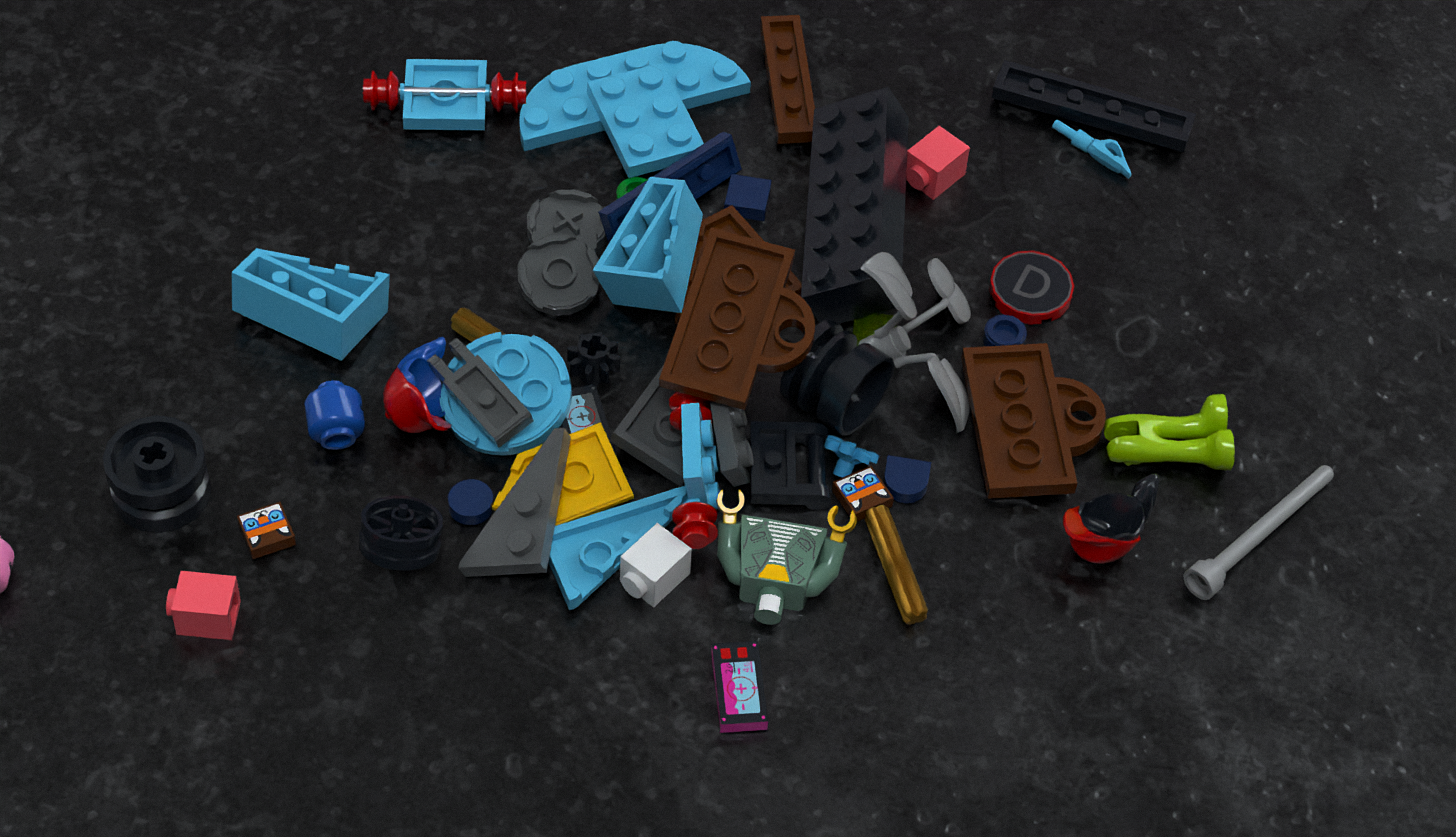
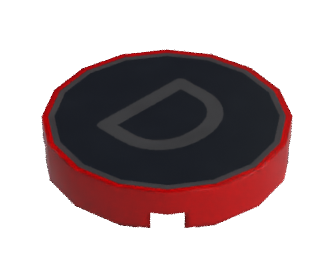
(1031, 286)

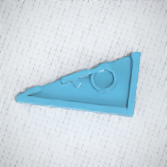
(590, 547)

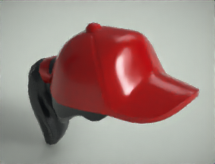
(1111, 522)

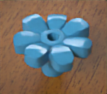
(848, 455)

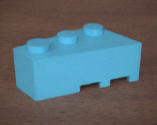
(653, 248)
(309, 302)

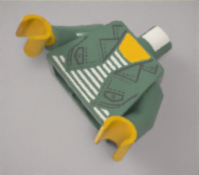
(778, 560)

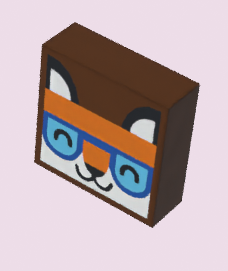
(862, 491)
(266, 530)

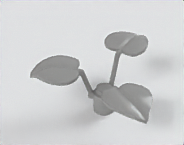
(895, 341)

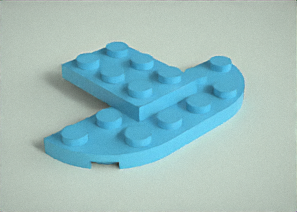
(635, 99)

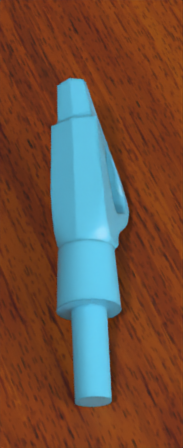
(1098, 149)

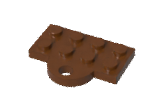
(736, 321)
(1027, 420)

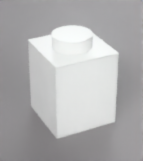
(655, 565)

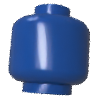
(334, 415)

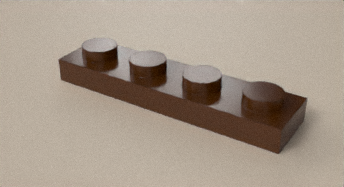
(788, 78)

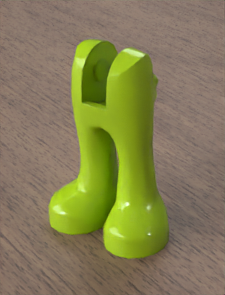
(1144, 437)

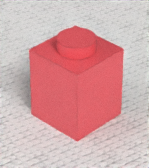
(936, 162)
(204, 605)

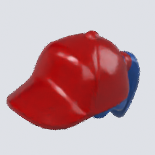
(415, 391)

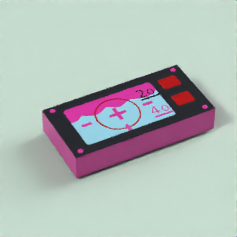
(739, 686)

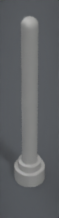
(1208, 575)

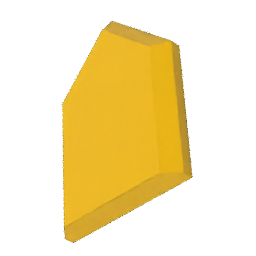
(590, 480)

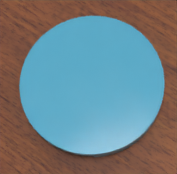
(532, 373)

